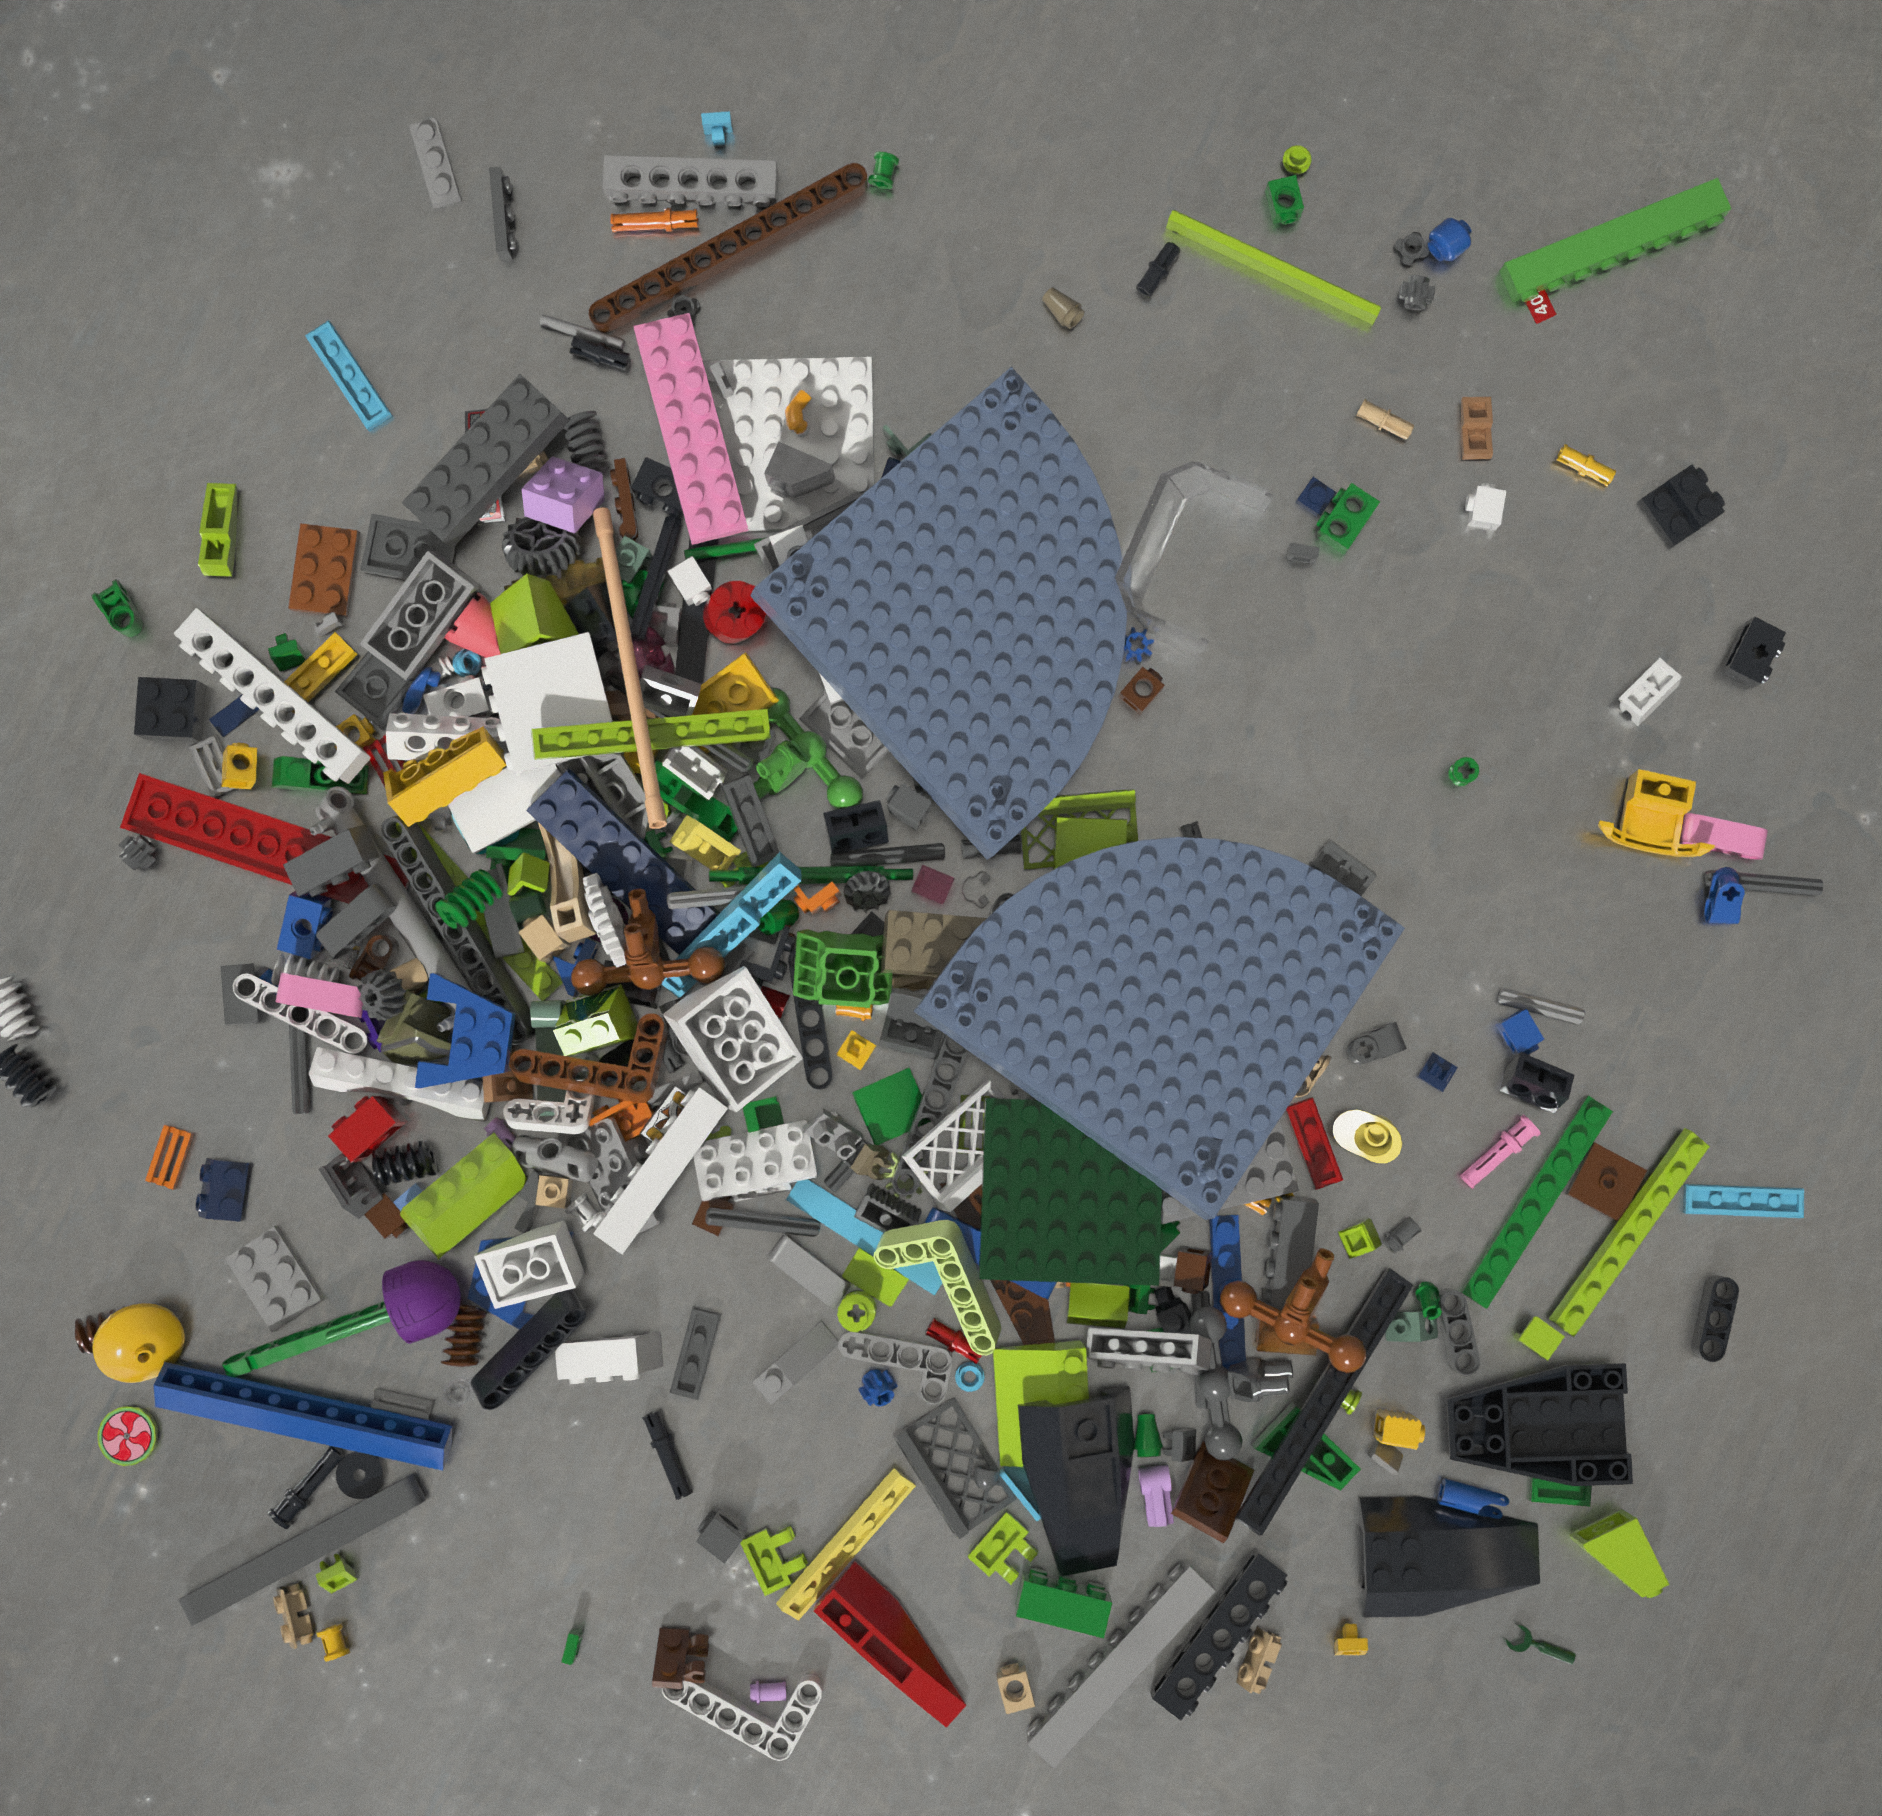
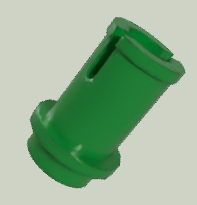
(1427, 1295)

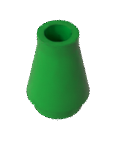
(1148, 1439)

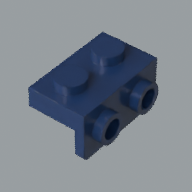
(222, 1190)

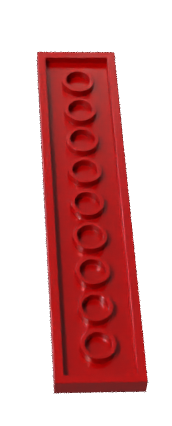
(229, 833)

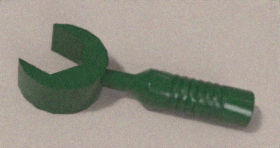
(1543, 1647)

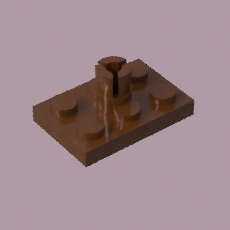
(1212, 1493)

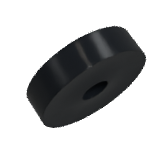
(351, 1484)

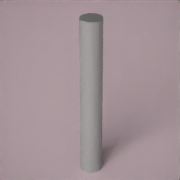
(582, 332)

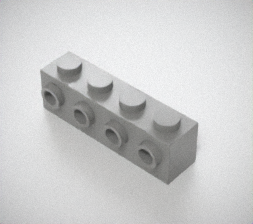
(1147, 1348)

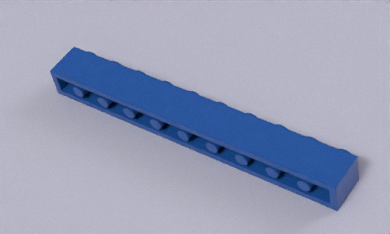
(303, 1416)

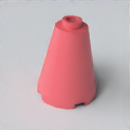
(475, 628)

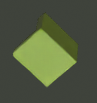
(528, 872)
(1540, 1338)

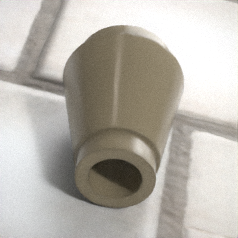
(1064, 308)

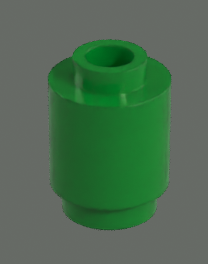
(775, 919)

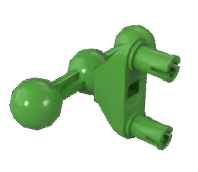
(803, 751)

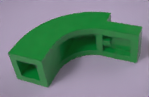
(688, 801)

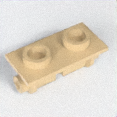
(295, 1627)
(1253, 1673)

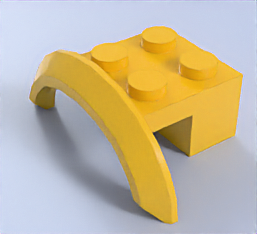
(1655, 815)

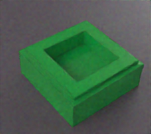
(572, 1646)

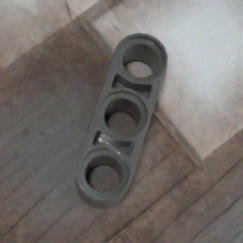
(356, 921)
(1467, 1342)

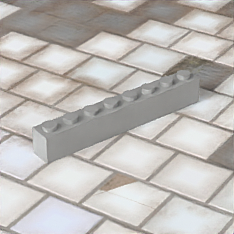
(1120, 1664)

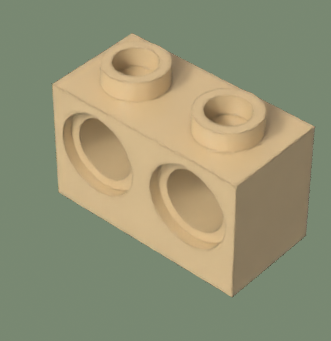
(541, 938)

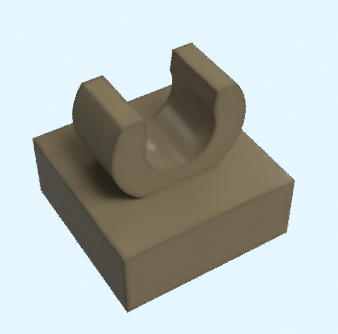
(871, 1160)

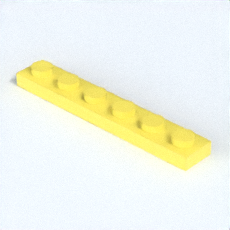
(845, 1544)

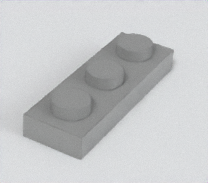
(435, 163)

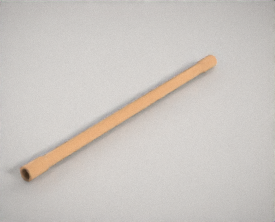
(653, 802)

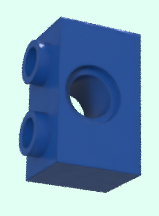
(294, 936)

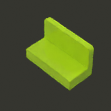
(873, 1279)
(1098, 1305)

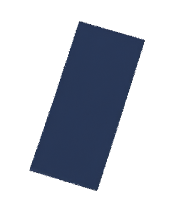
(232, 716)

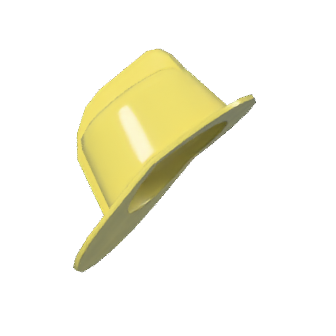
(1368, 1135)

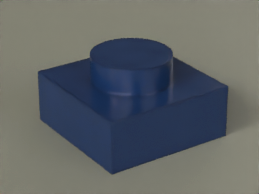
(1316, 497)

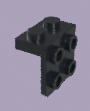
(778, 965)

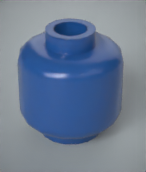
(1449, 239)

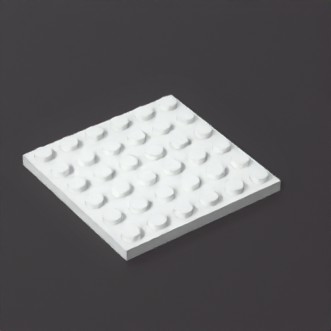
(836, 431)

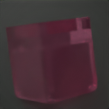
(932, 884)

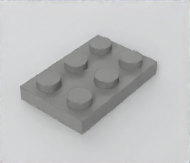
(274, 1279)

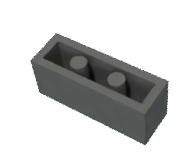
(332, 861)

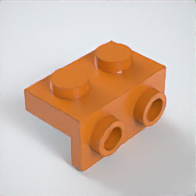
(825, 899)
(629, 1117)

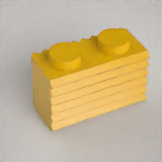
(1398, 1429)

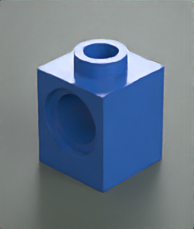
(1520, 1032)

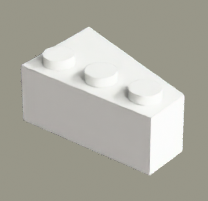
(608, 1357)

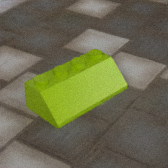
(465, 1196)

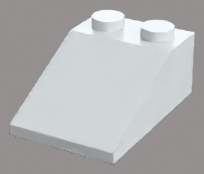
(530, 1265)

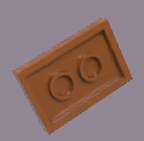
(324, 570)

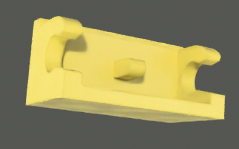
(704, 844)

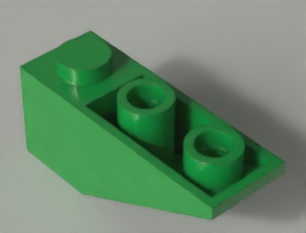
(304, 775)

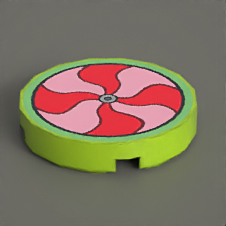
(128, 1435)

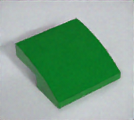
(889, 1106)

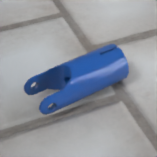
(1470, 1498)

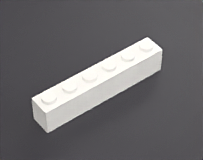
(660, 1171)

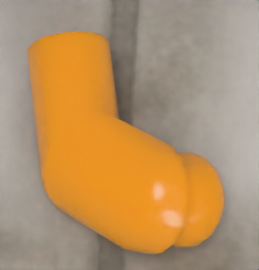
(794, 413)

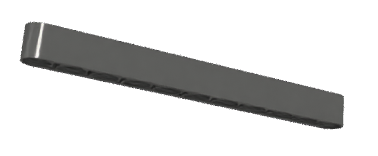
(925, 1110)

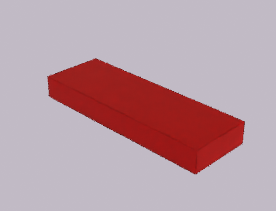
(1314, 1143)

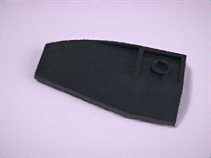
(1547, 1426)
(1080, 1474)

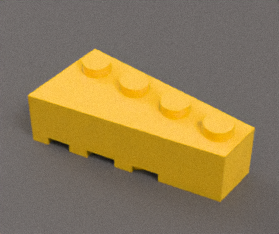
(443, 775)

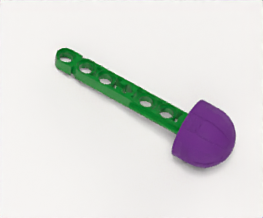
(418, 1301)

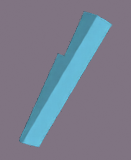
(741, 915)
(840, 1218)

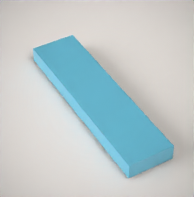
(348, 375)
(1743, 1201)

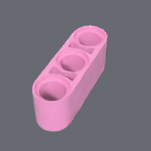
(1726, 835)
(319, 995)

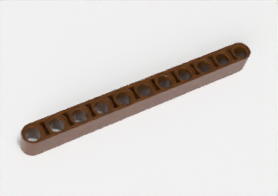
(735, 235)

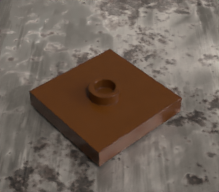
(1606, 1181)

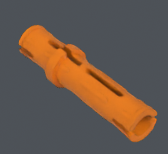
(655, 220)

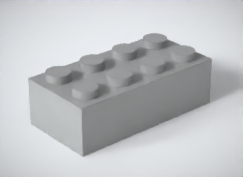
(420, 615)

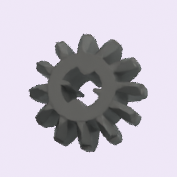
(382, 994)

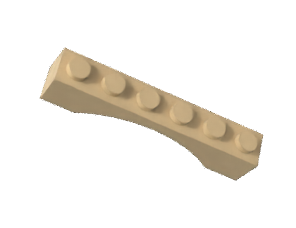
(568, 898)

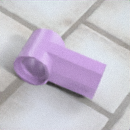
(1156, 1488)

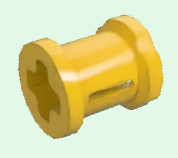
(333, 1642)

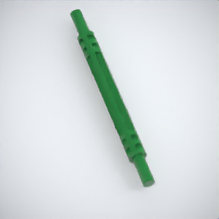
(811, 874)

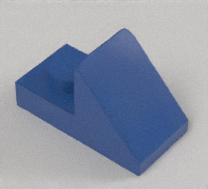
(583, 951)

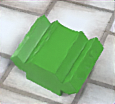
(840, 969)

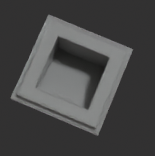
(1386, 1456)

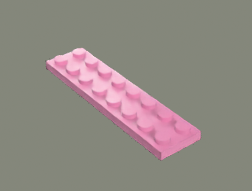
(690, 428)

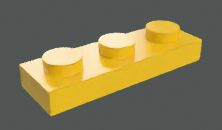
(321, 667)

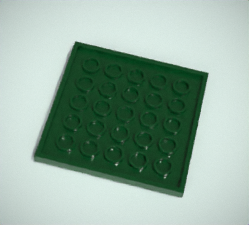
(1062, 1204)

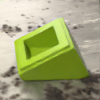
(1360, 1238)

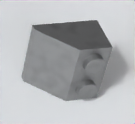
(796, 472)

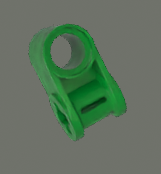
(116, 605)

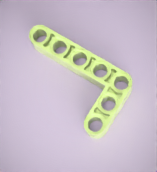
(947, 1248)

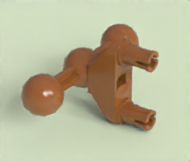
(643, 959)
(1294, 1321)

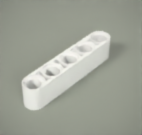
(310, 1026)

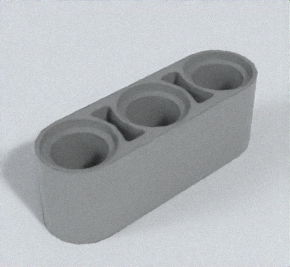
(808, 1270)

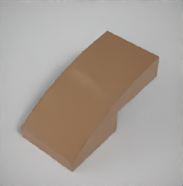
(1476, 428)

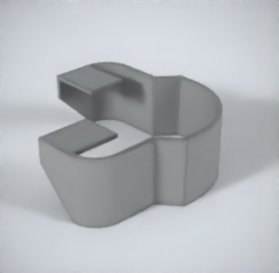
(983, 899)

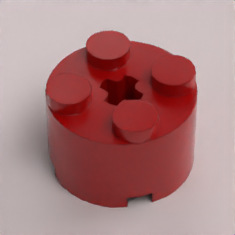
(724, 624)

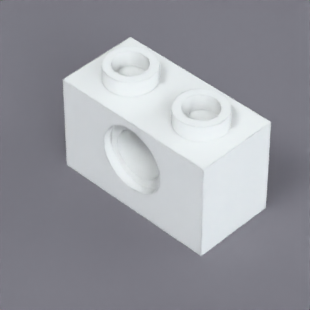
(475, 704)

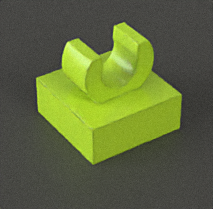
(335, 1576)

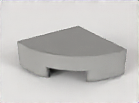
(721, 379)
(331, 623)

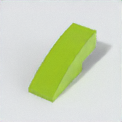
(218, 530)

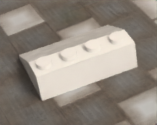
(733, 1038)

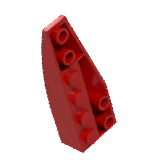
(888, 1639)

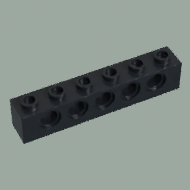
(1256, 1568)

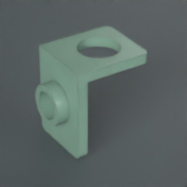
(895, 444)
(630, 558)
(1410, 1328)

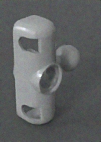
(540, 1151)

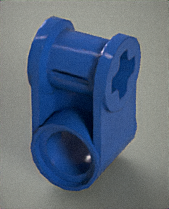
(1724, 897)

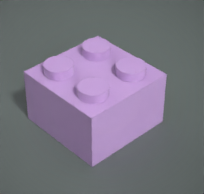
(563, 494)

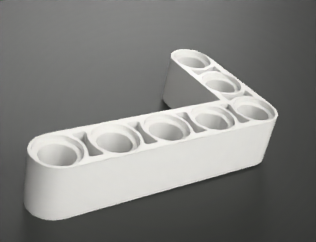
(745, 1715)

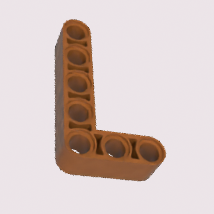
(599, 1071)

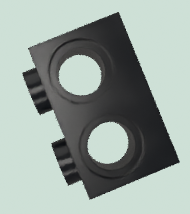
(856, 827)
(1537, 1082)

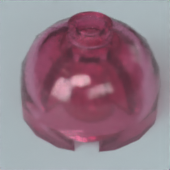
(651, 653)

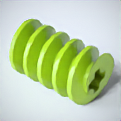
(848, 1319)

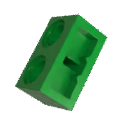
(1350, 520)

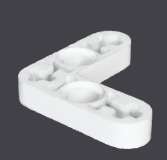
(563, 1111)

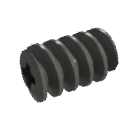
(583, 440)

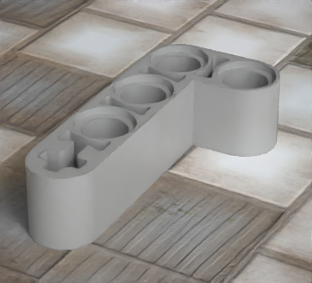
(895, 1359)

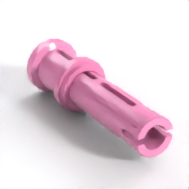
(1510, 1143)

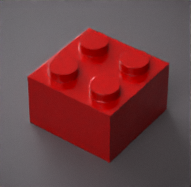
(366, 1128)

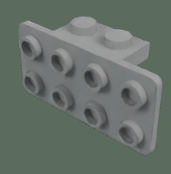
(615, 1161)

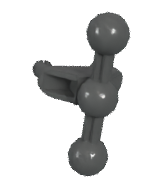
(1242, 1381)

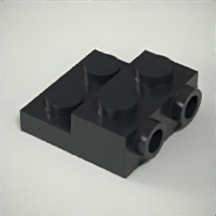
(1683, 505)

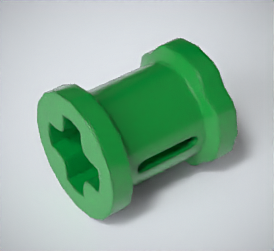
(883, 170)
(1469, 765)

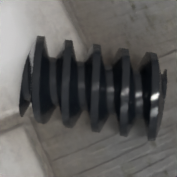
(22, 1079)
(404, 1164)

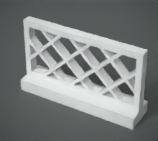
(971, 1176)

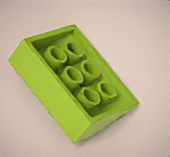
(1034, 1374)

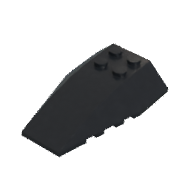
(1440, 1557)

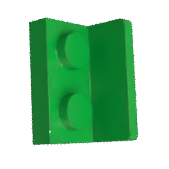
(528, 841)

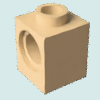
(554, 1191)
(1015, 1701)

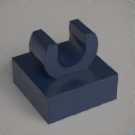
(1436, 1072)

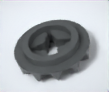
(864, 882)

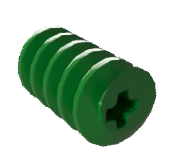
(468, 897)

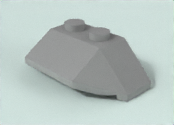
(615, 784)

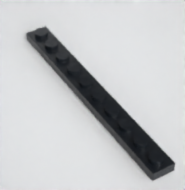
(1320, 1407)

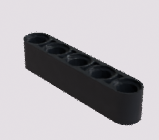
(809, 1033)
(528, 1349)

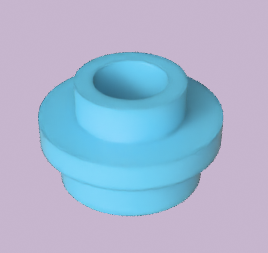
(472, 659)
(976, 1383)

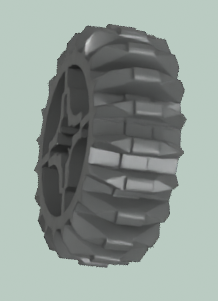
(539, 547)

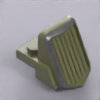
(414, 1032)

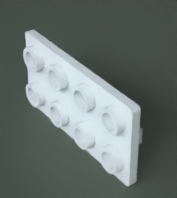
(755, 1162)

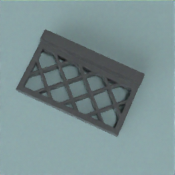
(932, 1481)

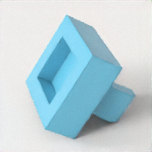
(717, 124)

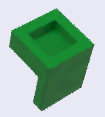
(763, 1114)

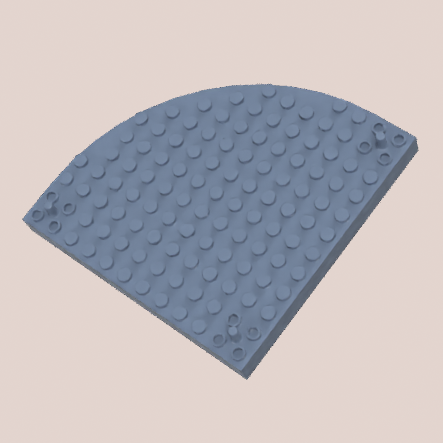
(970, 611)
(1165, 998)

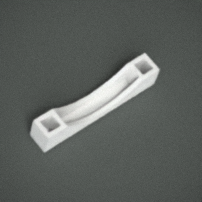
(357, 1073)

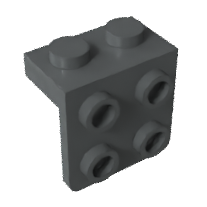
(906, 1029)

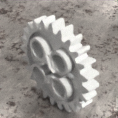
(605, 918)

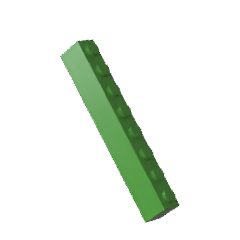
(1615, 240)

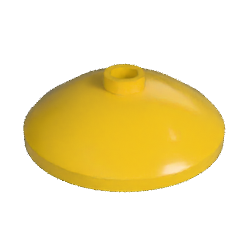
(136, 1331)

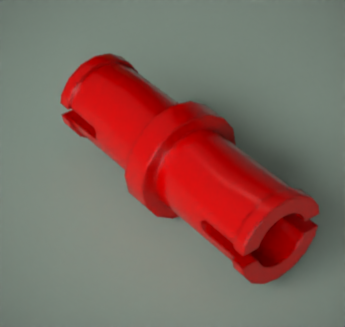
(952, 1339)

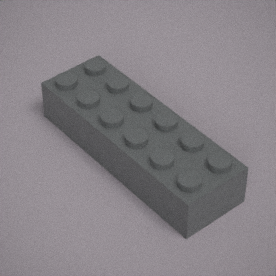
(485, 461)

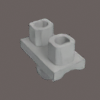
(834, 1133)

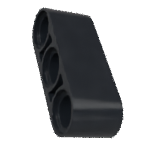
(1719, 1333)

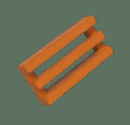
(158, 1154)

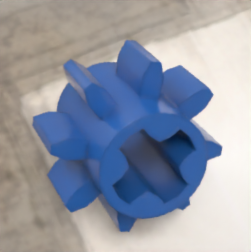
(1139, 652)
(878, 1387)

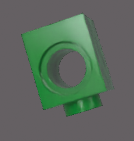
(1286, 188)

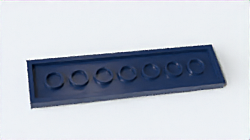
(618, 856)

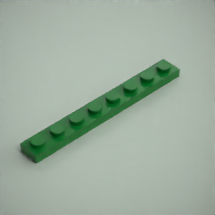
(1536, 1201)

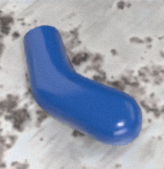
(417, 689)

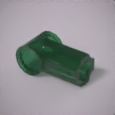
(527, 904)

